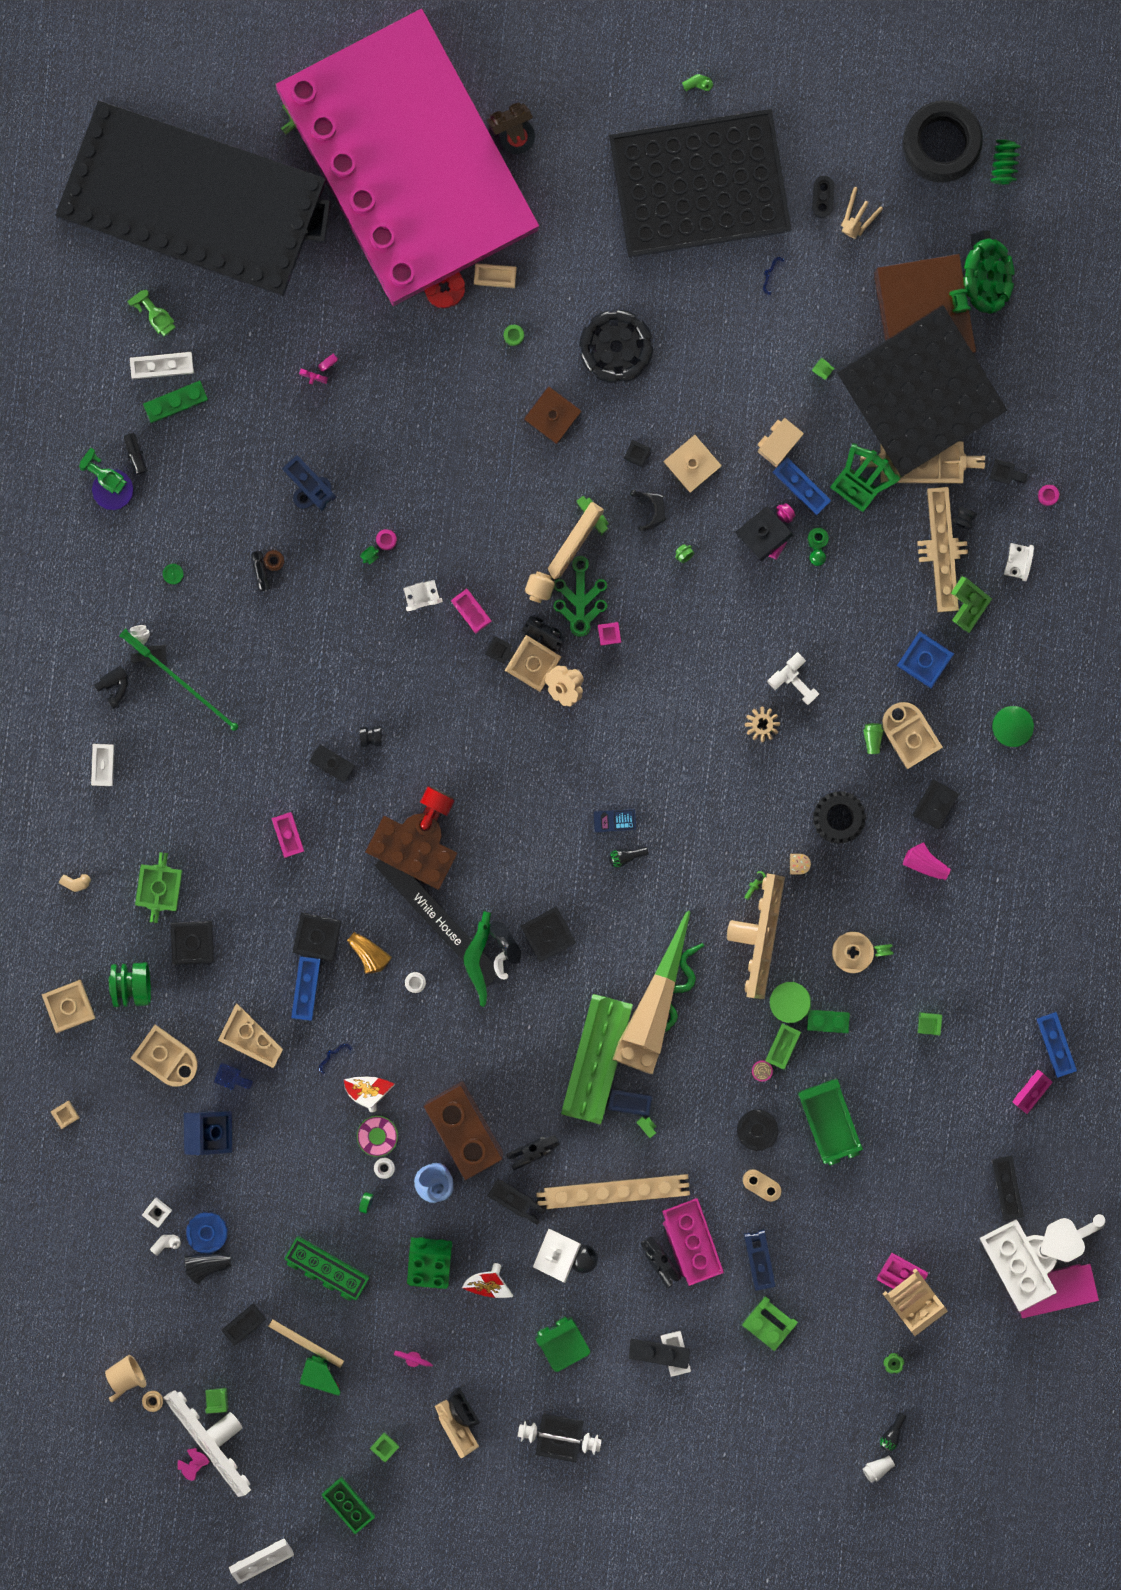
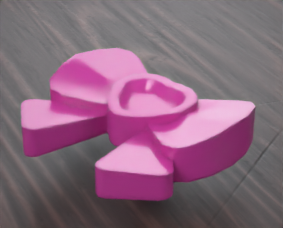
(313, 376)
(191, 1469)

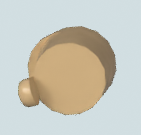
(124, 1376)

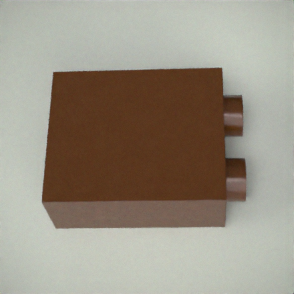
(916, 289)
(463, 1130)

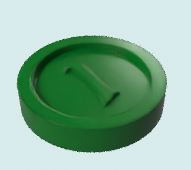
(173, 574)

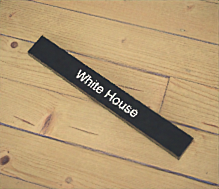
(435, 916)

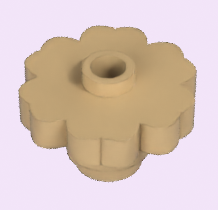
(565, 685)

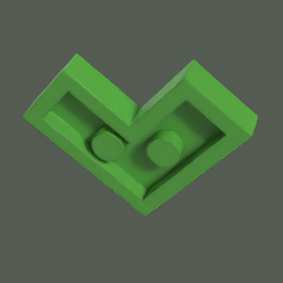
(973, 601)

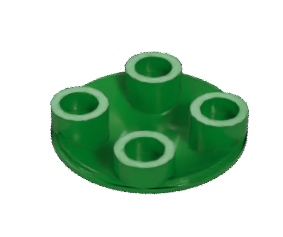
(1013, 726)

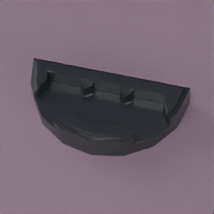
(461, 1409)

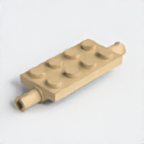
(943, 468)

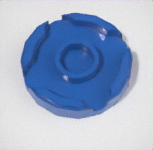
(206, 1232)

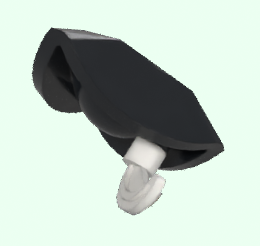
(507, 945)

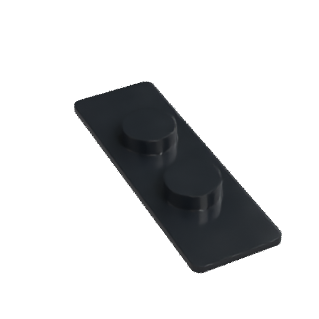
(659, 1353)

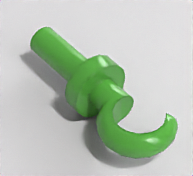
(754, 886)

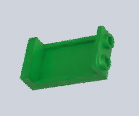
(830, 1122)

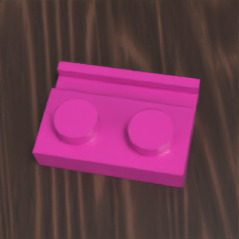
(897, 1270)

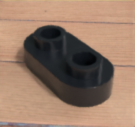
(823, 197)

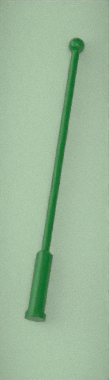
(146, 653)

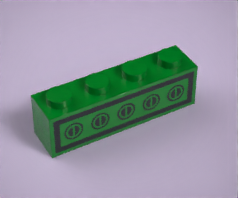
(326, 1268)

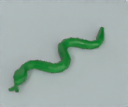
(686, 987)

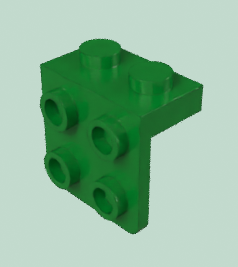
(429, 1263)
(562, 1344)

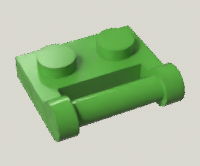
(764, 1328)

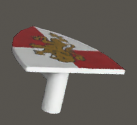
(367, 1090)
(488, 1284)

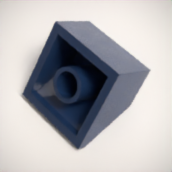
(207, 1133)

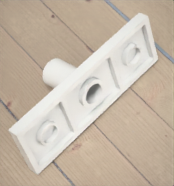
(211, 1439)

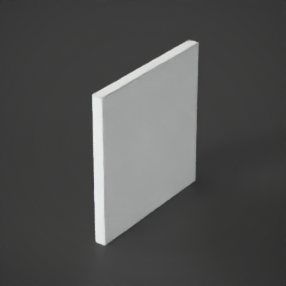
(556, 1255)

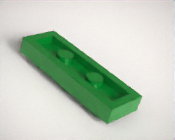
(175, 402)

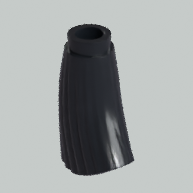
(200, 1266)

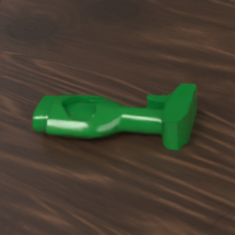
(106, 477)

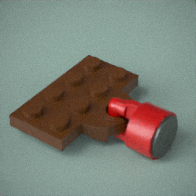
(415, 843)

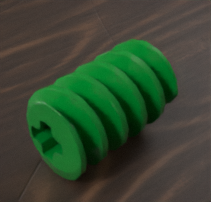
(1005, 162)

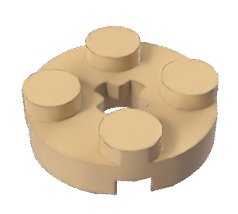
(861, 944)

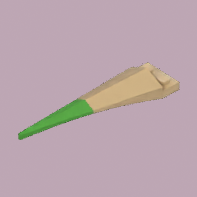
(645, 1031)

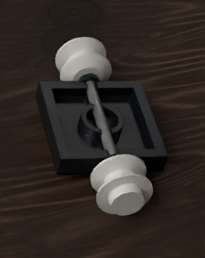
(559, 1437)

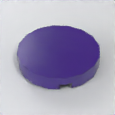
(110, 500)

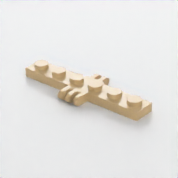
(942, 548)

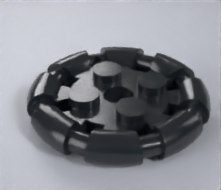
(625, 337)

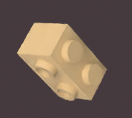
(780, 442)

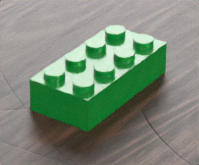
(348, 1505)

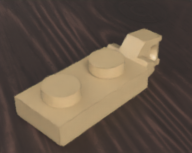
(459, 1435)

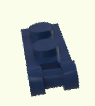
(308, 482)
(759, 1260)

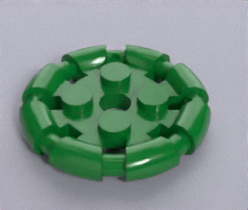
(992, 291)

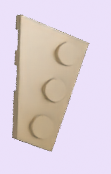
(249, 1038)

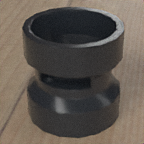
(370, 736)

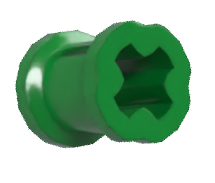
(960, 301)

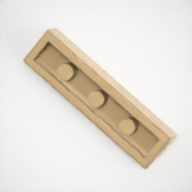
(575, 540)

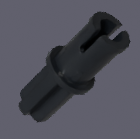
(135, 454)

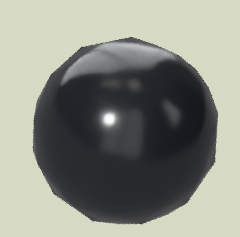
(585, 1259)

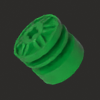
(133, 984)

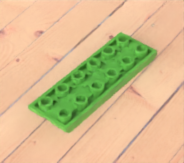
(594, 1060)

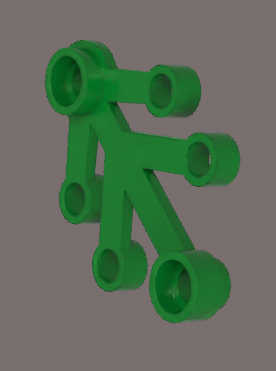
(579, 600)

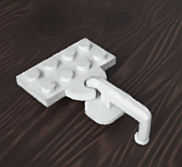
(1022, 1265)

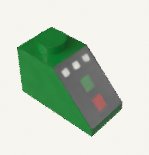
(319, 1376)

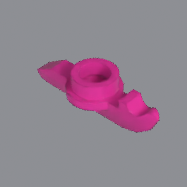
(413, 1359)

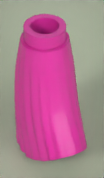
(923, 861)

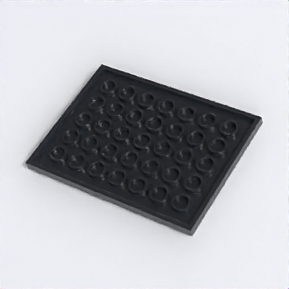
(700, 183)

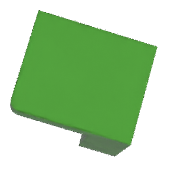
(929, 1023)
(216, 1400)

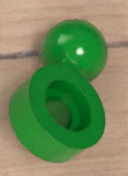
(817, 557)

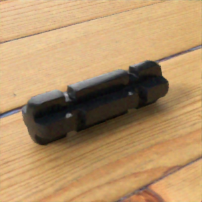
(260, 571)

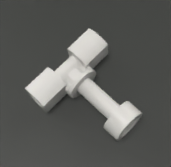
(789, 674)

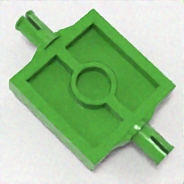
(158, 887)

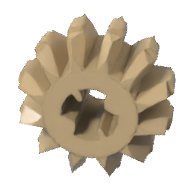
(769, 727)

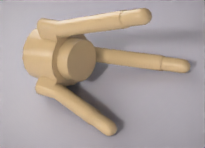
(852, 227)

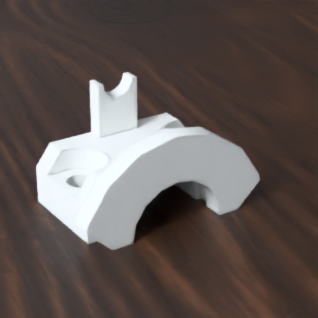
(1019, 561)
(421, 595)

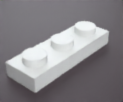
(161, 365)
(261, 1561)

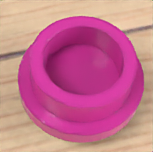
(785, 513)

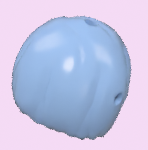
(434, 1183)

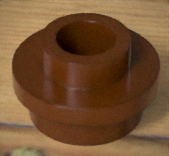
(271, 554)

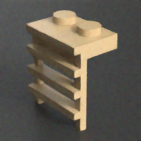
(915, 1303)

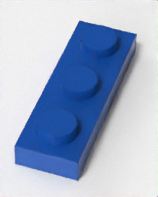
(801, 486)
(306, 988)
(1056, 1044)

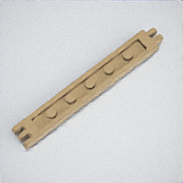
(613, 1191)

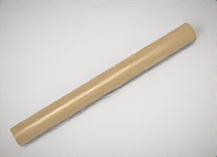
(306, 1343)

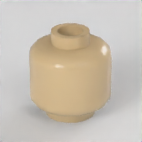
(539, 587)

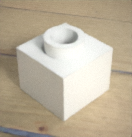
(150, 1215)

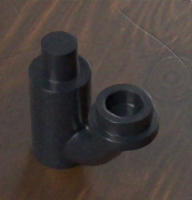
(111, 679)

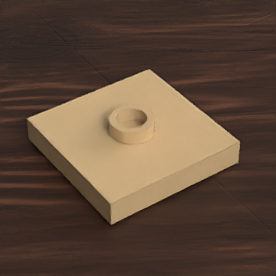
(692, 463)
(532, 663)
(68, 1006)

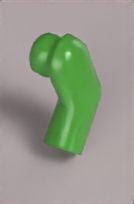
(699, 81)

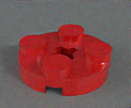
(450, 298)

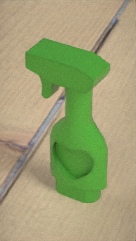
(157, 316)

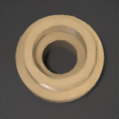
(149, 1407)

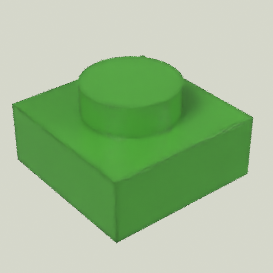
(647, 1126)
(384, 1447)

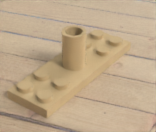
(760, 935)

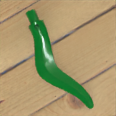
(473, 955)

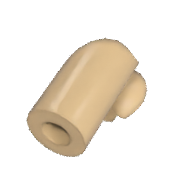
(76, 884)

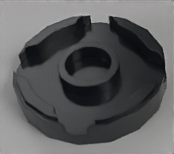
(757, 1130)

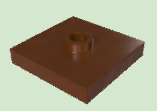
(552, 415)

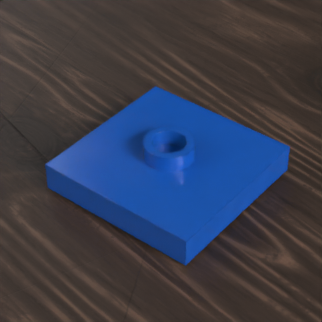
(925, 659)

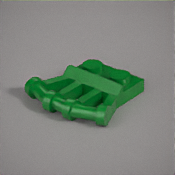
(855, 487)

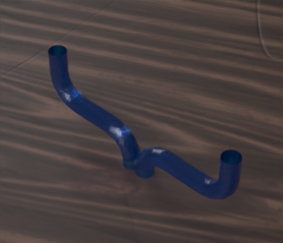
(767, 276)
(332, 1052)

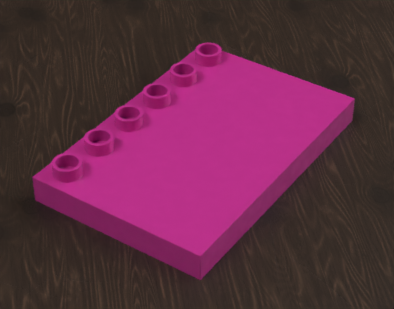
(407, 157)

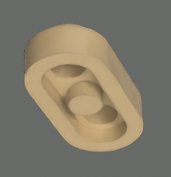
(762, 1185)

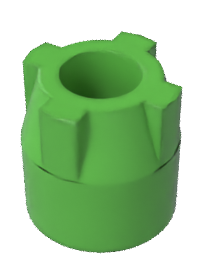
(823, 368)

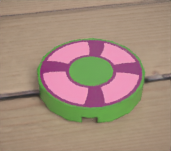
(377, 1136)

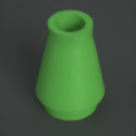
(873, 736)

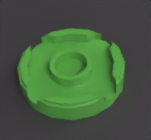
(790, 1002)

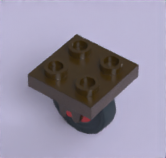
(513, 128)

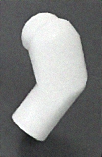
(166, 1241)

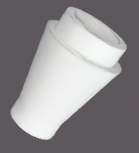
(877, 1469)

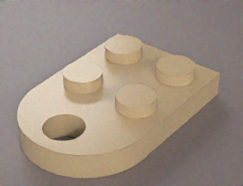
(911, 735)
(165, 1056)

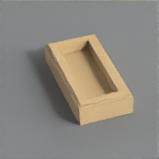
(495, 275)

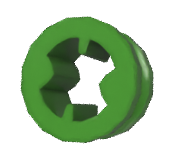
(883, 950)

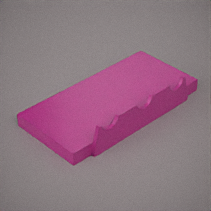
(691, 1242)
(1073, 1287)

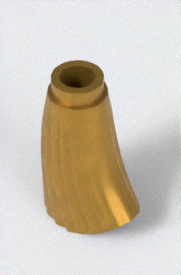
(371, 955)

